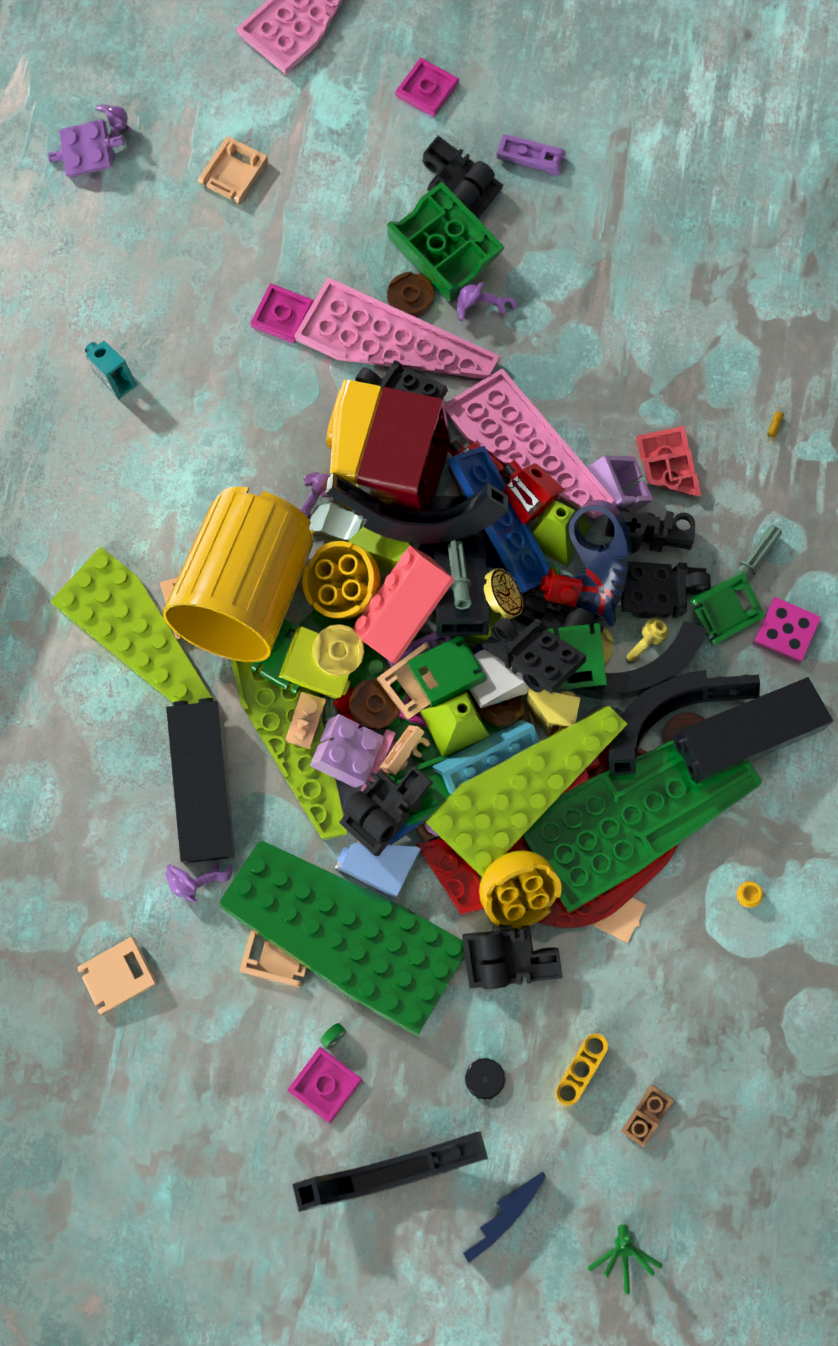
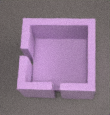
(618, 473)
(349, 754)

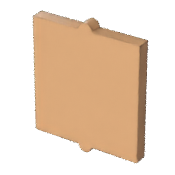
(623, 921)

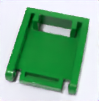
(722, 610)
(591, 646)
(275, 661)
(451, 667)
(433, 797)

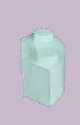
(333, 523)

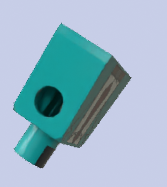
(105, 361)

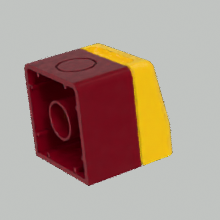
(389, 443)

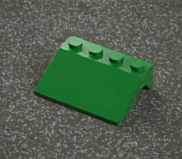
(445, 241)

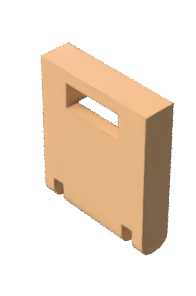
(230, 175)
(402, 674)
(273, 964)
(112, 979)

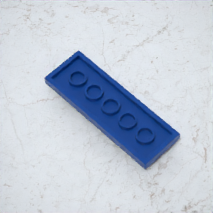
(511, 538)

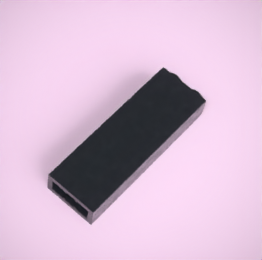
(474, 619)
(752, 730)
(200, 781)

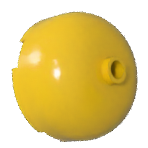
(341, 580)
(519, 883)

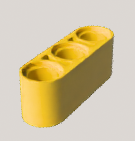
(590, 1060)

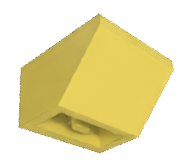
(553, 710)

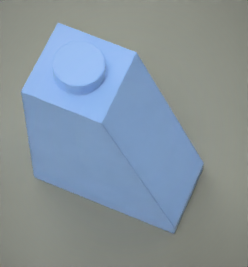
(381, 872)

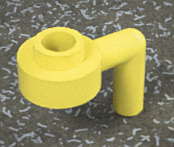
(653, 632)

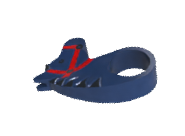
(605, 565)

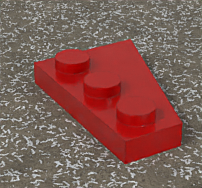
(454, 875)

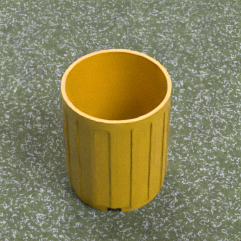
(240, 575)

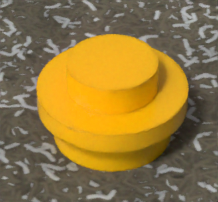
(749, 894)

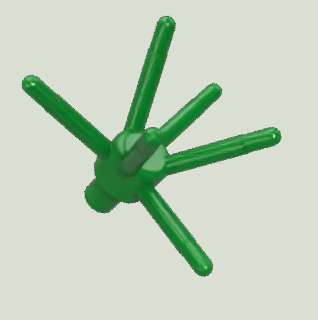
(625, 1248)

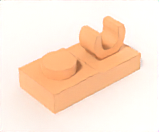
(305, 720)
(407, 744)

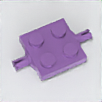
(86, 148)

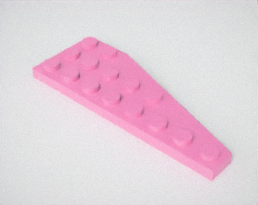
(288, 29)
(372, 332)
(513, 429)

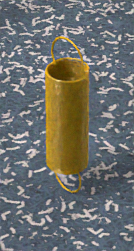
(775, 424)

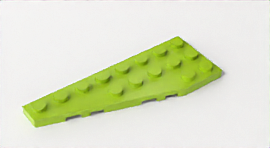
(122, 617)
(271, 714)
(504, 801)

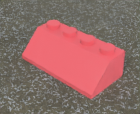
(403, 604)

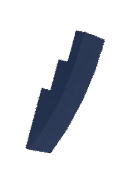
(511, 1208)

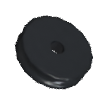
(482, 1089)

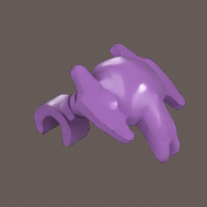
(117, 119)
(472, 294)
(319, 485)
(185, 886)

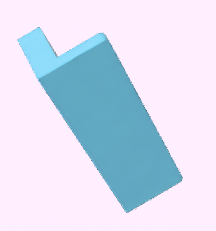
(486, 754)

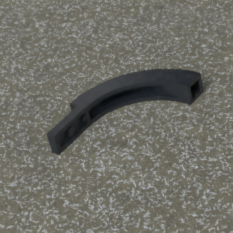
(421, 526)
(635, 682)
(666, 698)
(390, 1173)

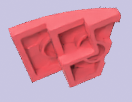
(668, 460)

